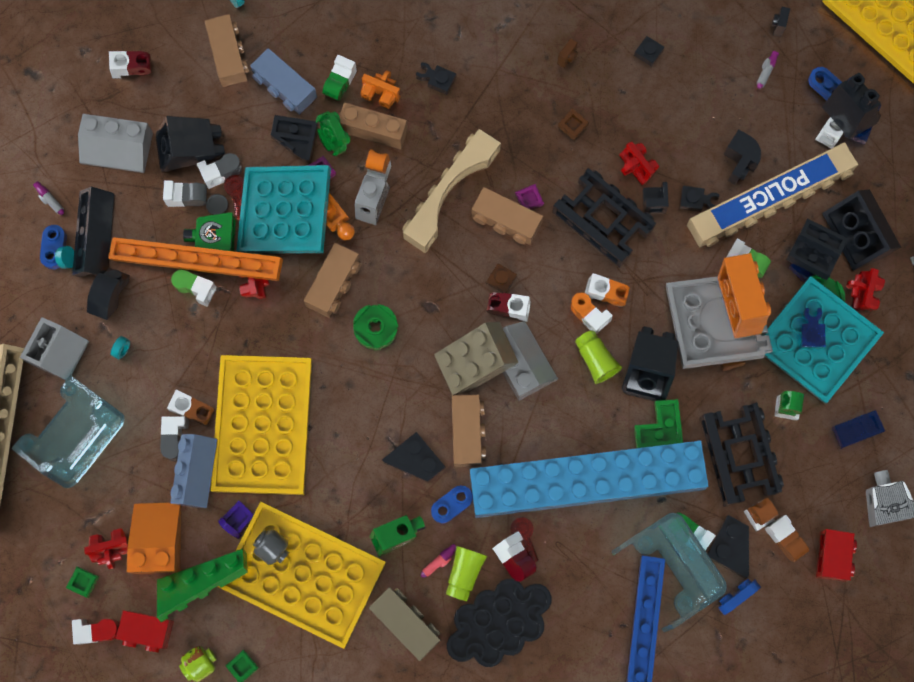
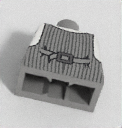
(372, 197)
(888, 501)

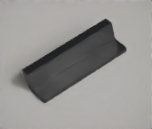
(93, 232)

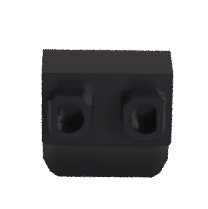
(853, 106)
(187, 142)
(651, 365)

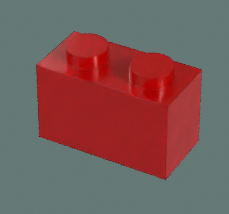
(836, 555)
(144, 630)

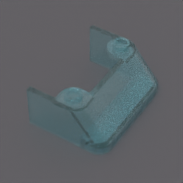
(687, 561)

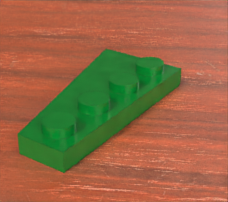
(197, 581)

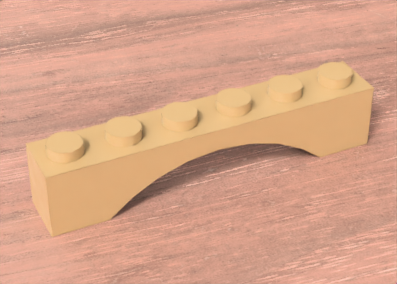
(477, 155)

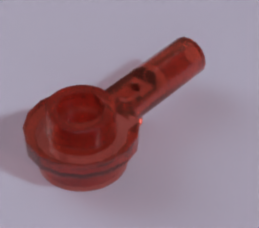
(234, 188)
(526, 529)

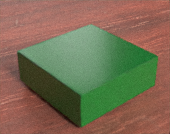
(82, 582)
(242, 666)

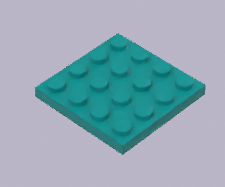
(284, 209)
(847, 340)

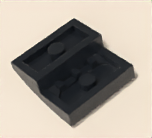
(817, 249)

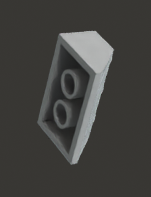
(114, 143)
(533, 369)

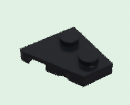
(295, 135)
(415, 459)
(732, 547)

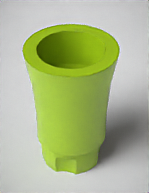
(597, 357)
(464, 572)

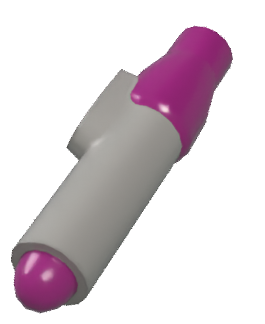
(767, 67)
(47, 198)

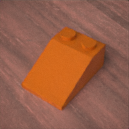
(154, 539)

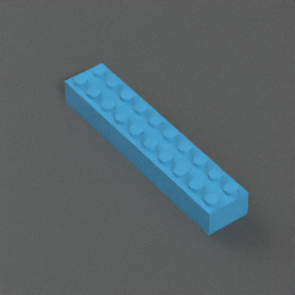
(588, 479)

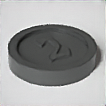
(217, 204)

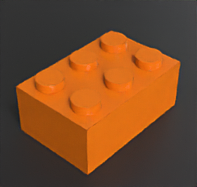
(743, 295)

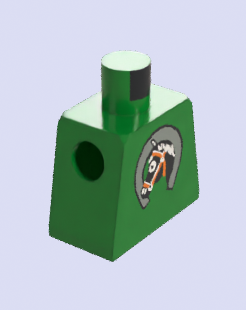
(213, 232)
(387, 539)

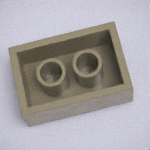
(476, 358)
(405, 623)

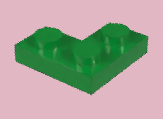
(667, 429)

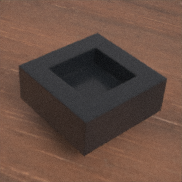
(780, 21)
(649, 51)

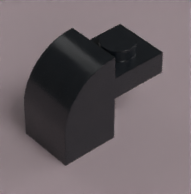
(745, 152)
(105, 292)

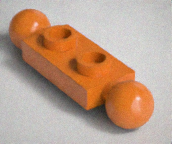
(337, 220)

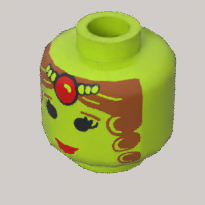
(198, 663)

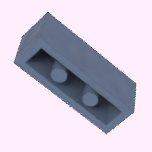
(283, 81)
(193, 470)

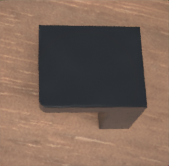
(656, 199)

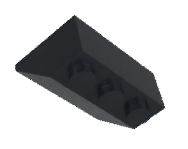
(864, 226)

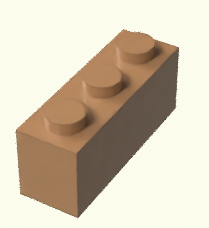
(227, 50)
(373, 126)
(506, 216)
(332, 280)
(468, 431)

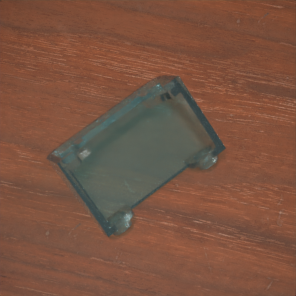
(73, 435)

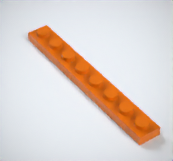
(196, 259)

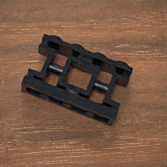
(594, 231)
(760, 448)

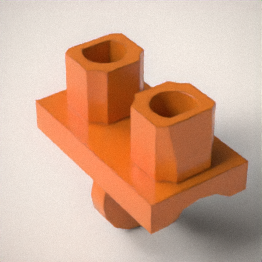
(381, 85)

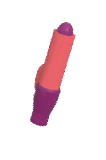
(440, 561)

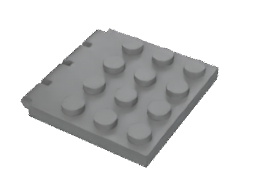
(705, 328)

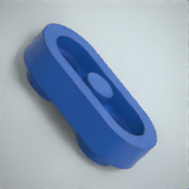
(828, 84)
(50, 245)
(452, 504)
(746, 589)

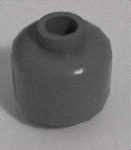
(270, 547)

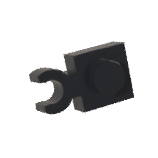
(439, 79)
(694, 199)

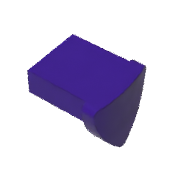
(236, 519)

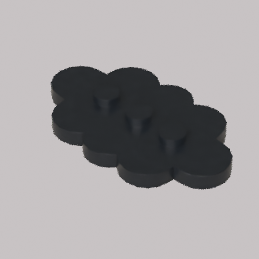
(499, 622)

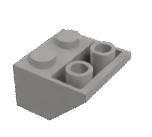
(54, 349)

